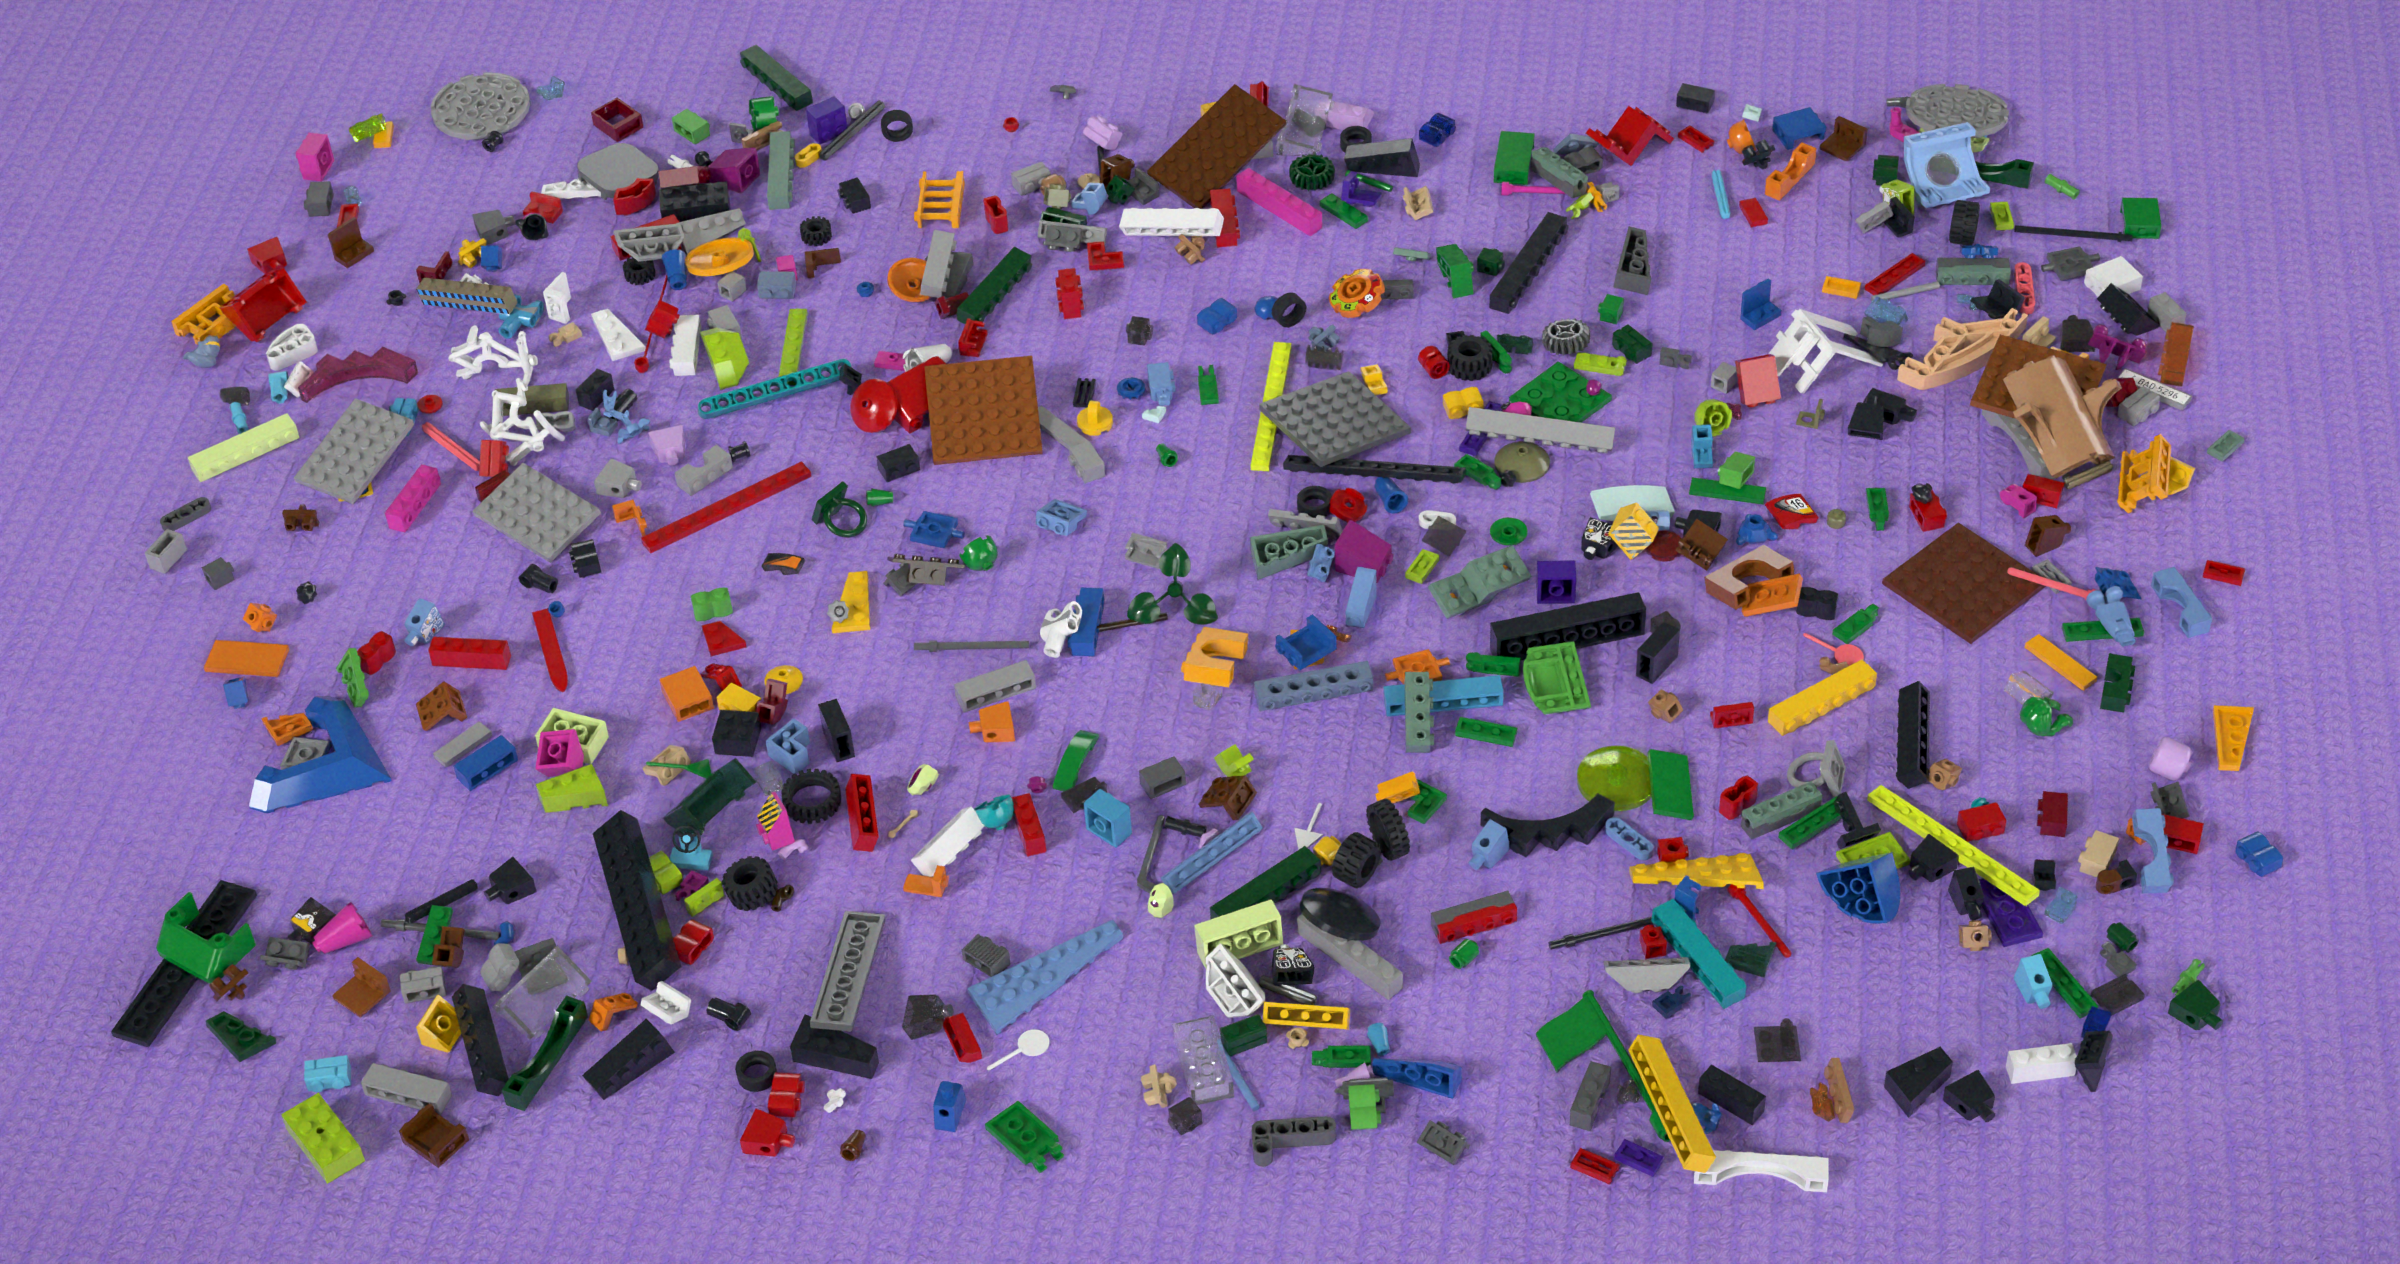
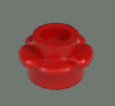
(1011, 124)

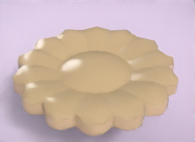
(1084, 179)

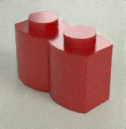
(995, 214)
(662, 318)
(376, 652)
(1738, 797)
(692, 940)
(785, 1094)

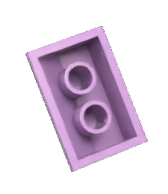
(1348, 115)

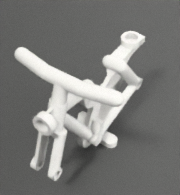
(485, 340)
(498, 429)

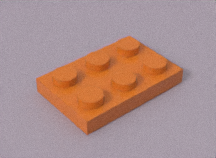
(1773, 595)

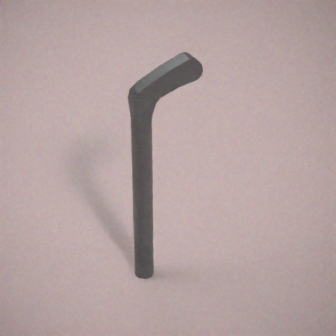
(1142, 882)

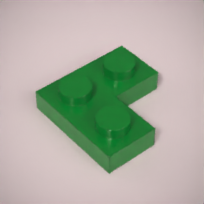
(1426, 802)

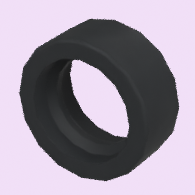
(896, 115)
(1354, 132)
(1295, 315)
(1314, 492)
(752, 1058)

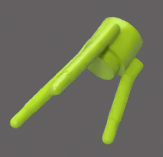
(746, 234)

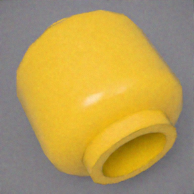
(1326, 849)

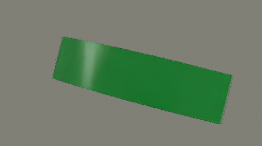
(1073, 759)

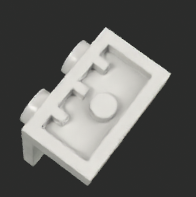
(556, 299)

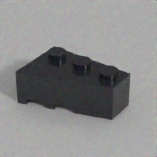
(1917, 1079)

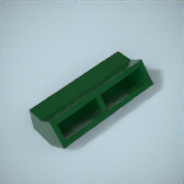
(1057, 215)

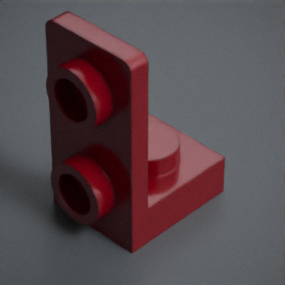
(439, 271)
(949, 306)

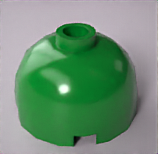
(980, 554)

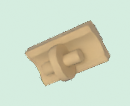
(1161, 1085)

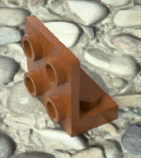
(438, 703)
(363, 989)

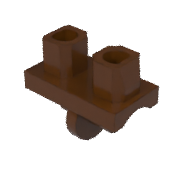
(300, 517)
(234, 975)

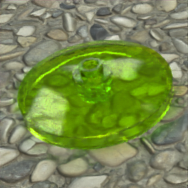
(1616, 774)

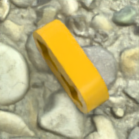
(808, 155)

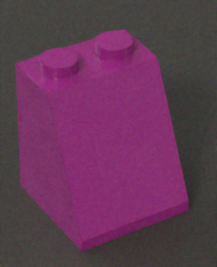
(736, 167)
(1361, 548)

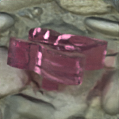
(1736, 410)

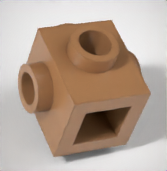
(1665, 706)
(1944, 774)
(1967, 934)

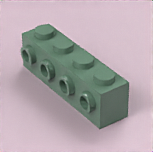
(1418, 712)

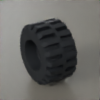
(1964, 222)
(1469, 357)
(1356, 860)
(750, 883)

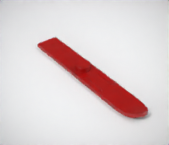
(551, 649)

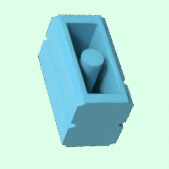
(327, 1073)

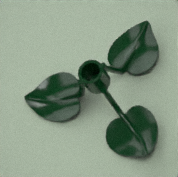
(1174, 563)

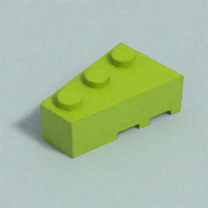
(572, 789)

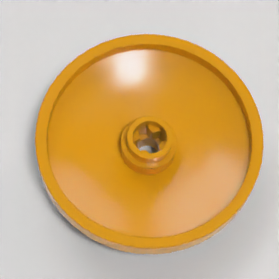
(719, 256)

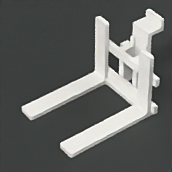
(1801, 338)

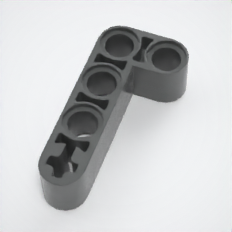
(1297, 1133)

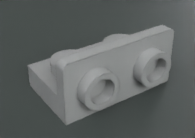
(1874, 217)

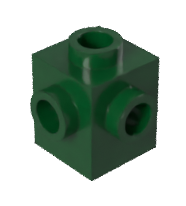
(1119, 190)

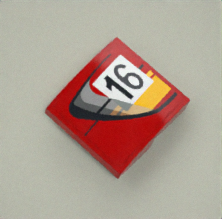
(1791, 511)

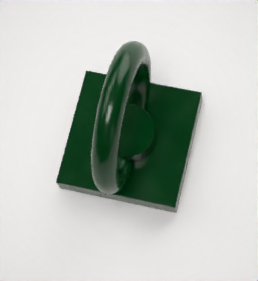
(831, 504)

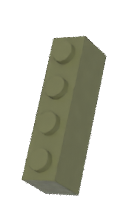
(541, 398)

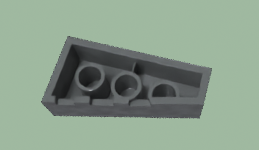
(1633, 267)

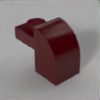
(774, 702)

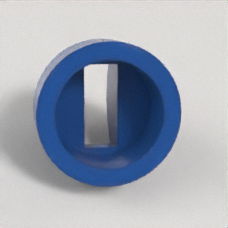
(556, 609)

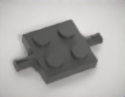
(2069, 262)

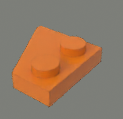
(287, 727)

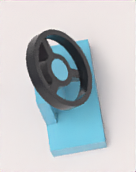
(691, 852)

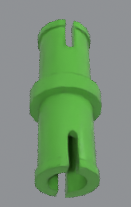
(2062, 186)
(2188, 976)

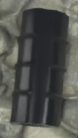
(624, 401)

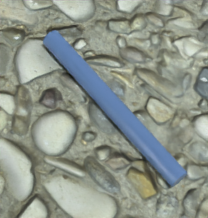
(1241, 1083)

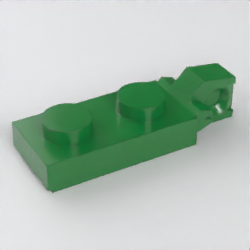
(1479, 471)
(1877, 506)
(1856, 624)
(1342, 1056)

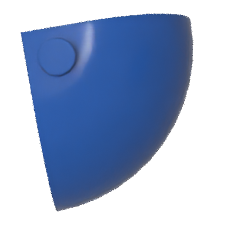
(1864, 888)

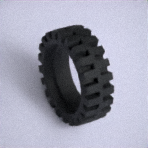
(807, 779)
(1388, 829)

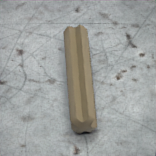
(2088, 475)

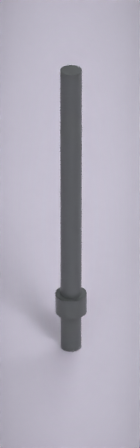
(933, 645)
(403, 925)

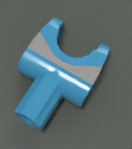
(520, 315)

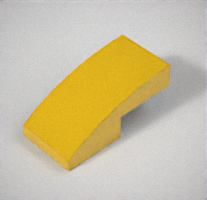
(1373, 379)

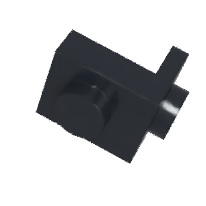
(2044, 874)

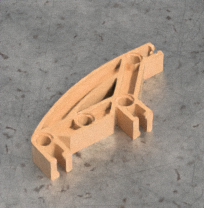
(1959, 350)

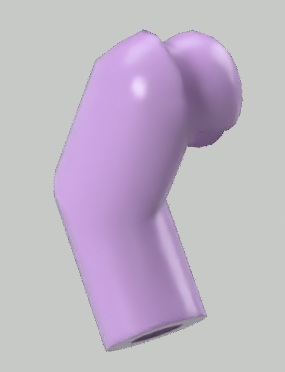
(1207, 837)
(787, 850)

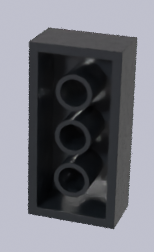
(694, 200)

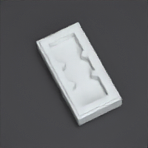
(297, 377)

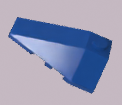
(1427, 1075)

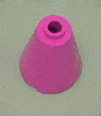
(342, 930)

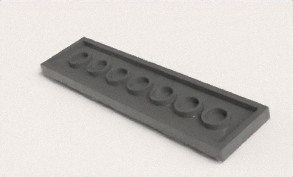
(847, 971)

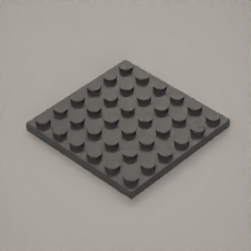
(1334, 418)

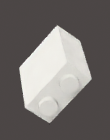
(2115, 271)

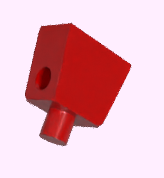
(267, 255)
(765, 1135)

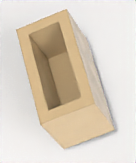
(2098, 854)

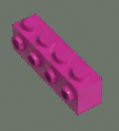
(413, 498)

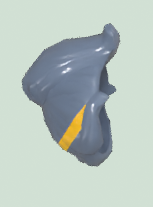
(205, 354)

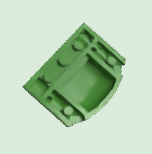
(1555, 678)

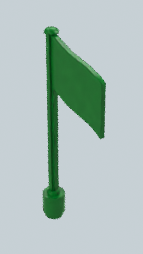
(1578, 1032)

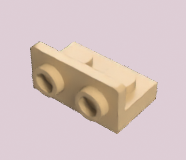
(2039, 334)
(670, 755)

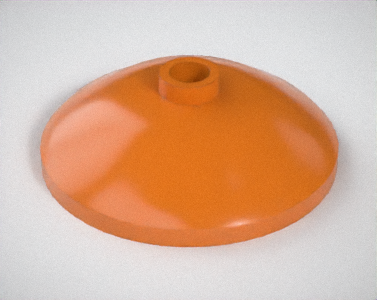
(904, 274)

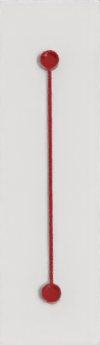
(642, 363)

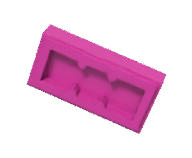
(889, 360)

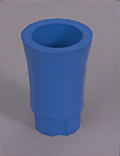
(675, 268)
(1391, 495)

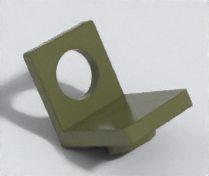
(1819, 415)

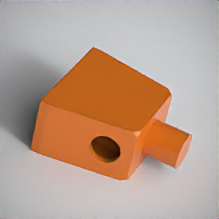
(994, 723)

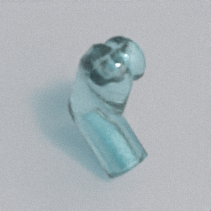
(1963, 298)

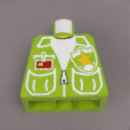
(1901, 190)

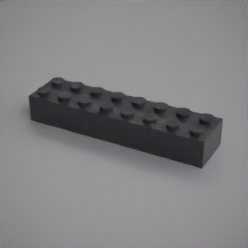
(1582, 623)

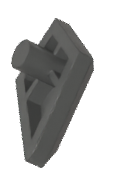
(1066, 90)

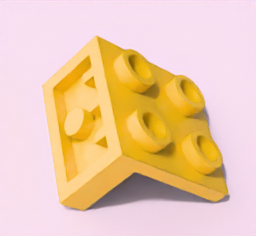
(2179, 476)

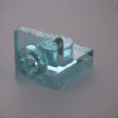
(2061, 906)

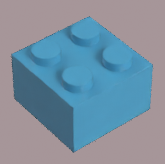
(1108, 818)

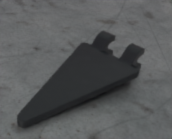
(1882, 353)

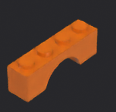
(1801, 161)

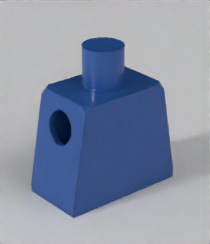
(950, 1098)

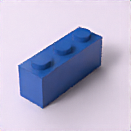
(485, 762)

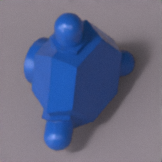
(1754, 530)

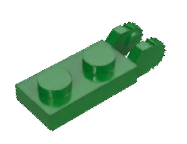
(1498, 353)
(1208, 386)
(1493, 664)

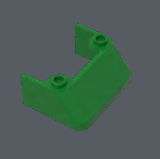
(194, 953)

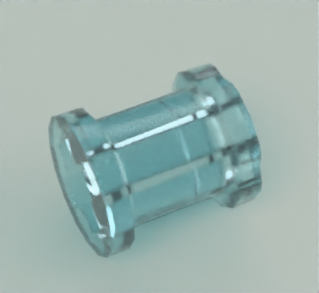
(351, 194)

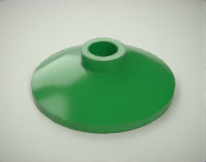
(1508, 531)

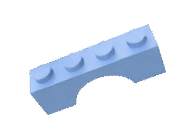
(2171, 585)
(2149, 826)

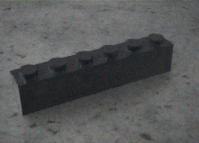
(1913, 735)
(480, 1039)

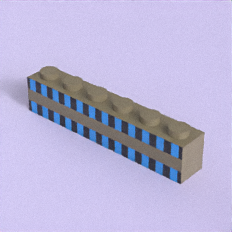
(466, 295)

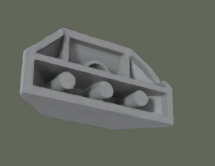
(649, 242)
(1647, 973)

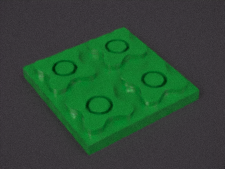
(1560, 395)

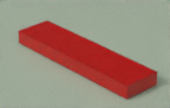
(1895, 274)

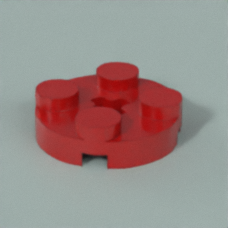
(1341, 498)

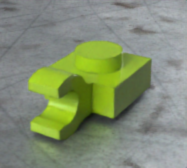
(1581, 203)

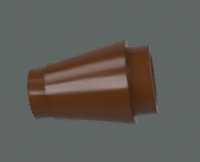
(853, 1145)

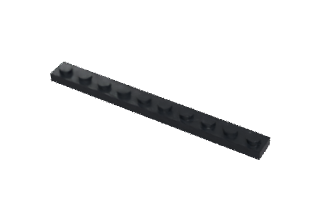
(1378, 468)

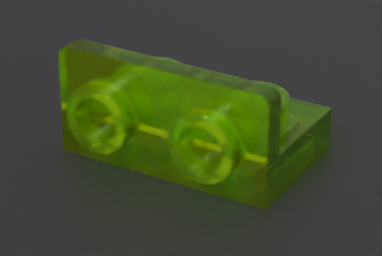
(368, 127)

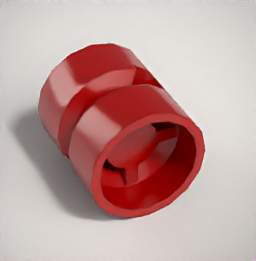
(1433, 362)

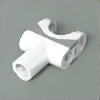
(1056, 629)

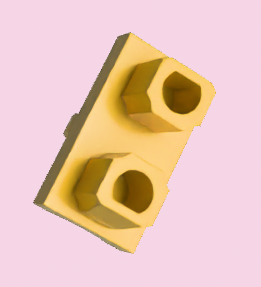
(469, 251)

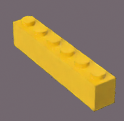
(1822, 697)

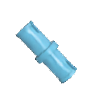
(238, 417)

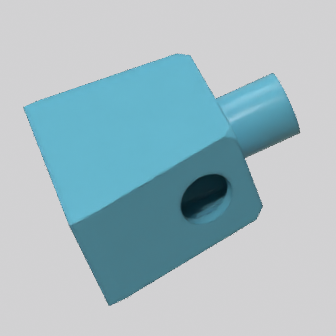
(2034, 981)

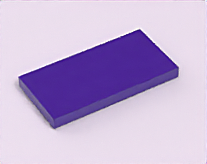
(2009, 918)

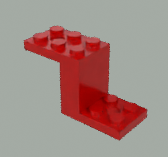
(1630, 134)

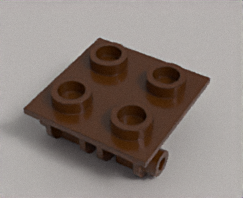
(1701, 544)

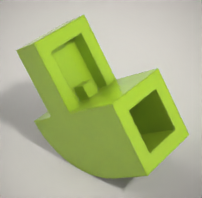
(1233, 763)

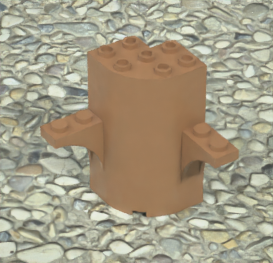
(2059, 416)

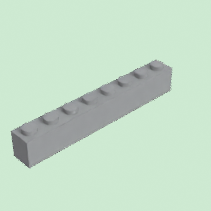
(1540, 429)

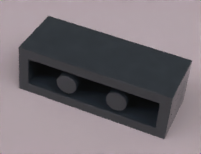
(1731, 1094)

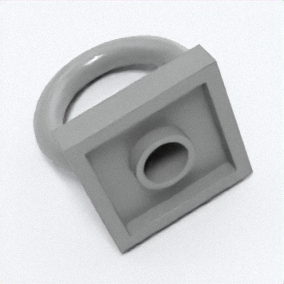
(1831, 768)

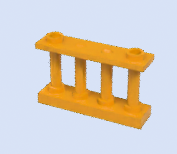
(955, 205)

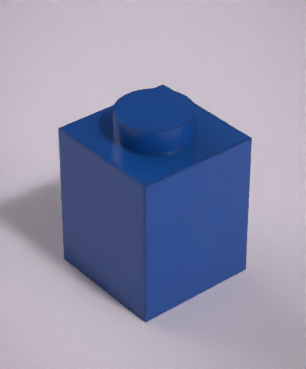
(491, 258)

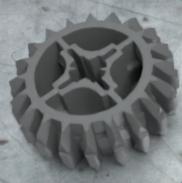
(1566, 336)

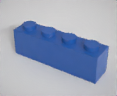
(1086, 638)

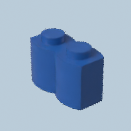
(1217, 316)
(2259, 854)

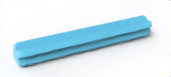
(1721, 194)

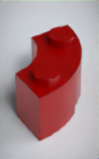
(634, 197)

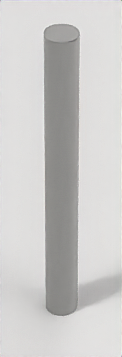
(1908, 291)

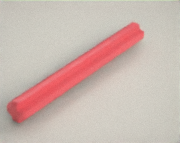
(451, 445)

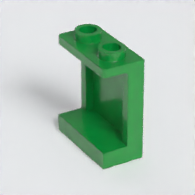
(2141, 217)

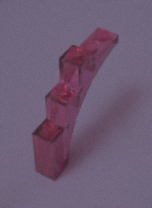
(356, 366)

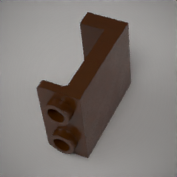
(433, 1136)

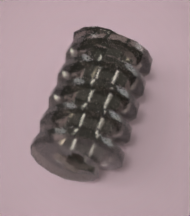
(1324, 357)

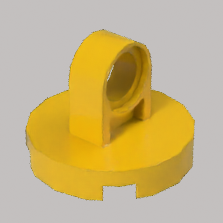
(1094, 419)

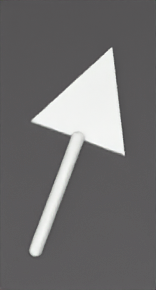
(1307, 838)

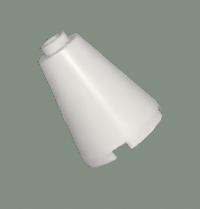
(921, 354)

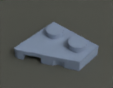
(1574, 143)

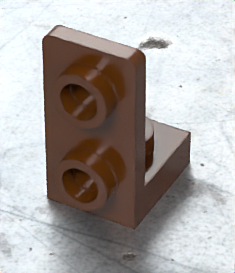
(820, 257)

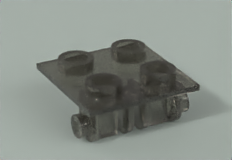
(1777, 1042)

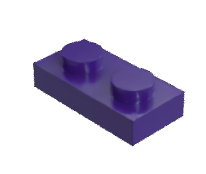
(1638, 1157)

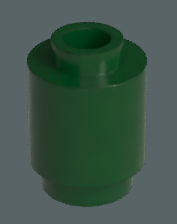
(2122, 937)

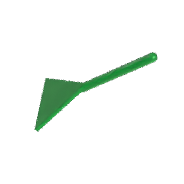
(699, 768)

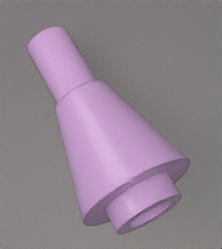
(1359, 1073)

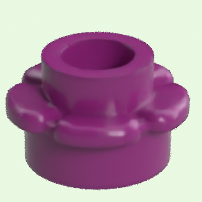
(1037, 784)

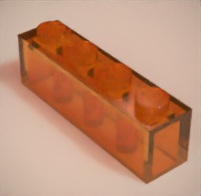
(2176, 354)

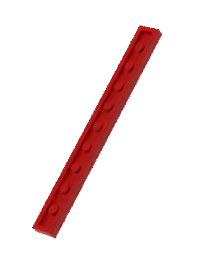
(726, 507)

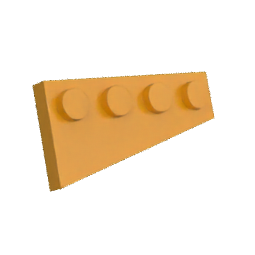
(2231, 733)

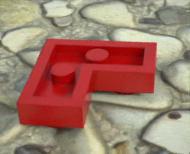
(1100, 260)

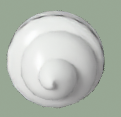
(856, 110)

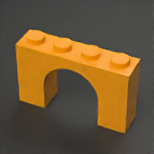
(1211, 642)

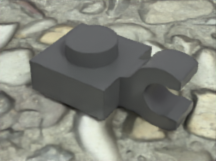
(1672, 358)
(2119, 962)

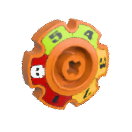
(1356, 293)

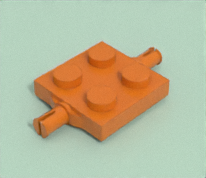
(1417, 662)

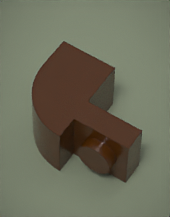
(450, 950)

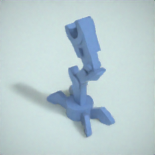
(631, 429)

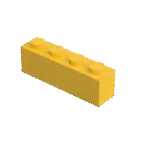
(1306, 1015)

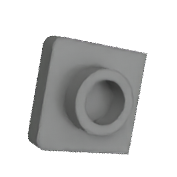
(1609, 191)

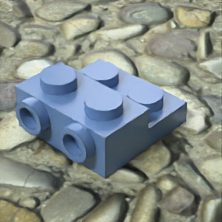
(1060, 517)

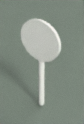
(1030, 1043)

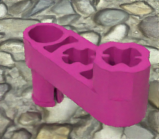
(1897, 128)

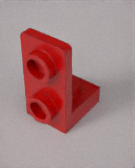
(722, 674)

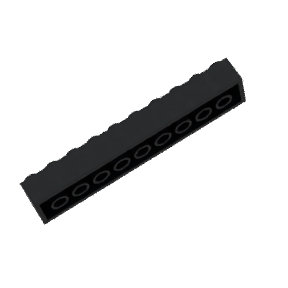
(636, 900)

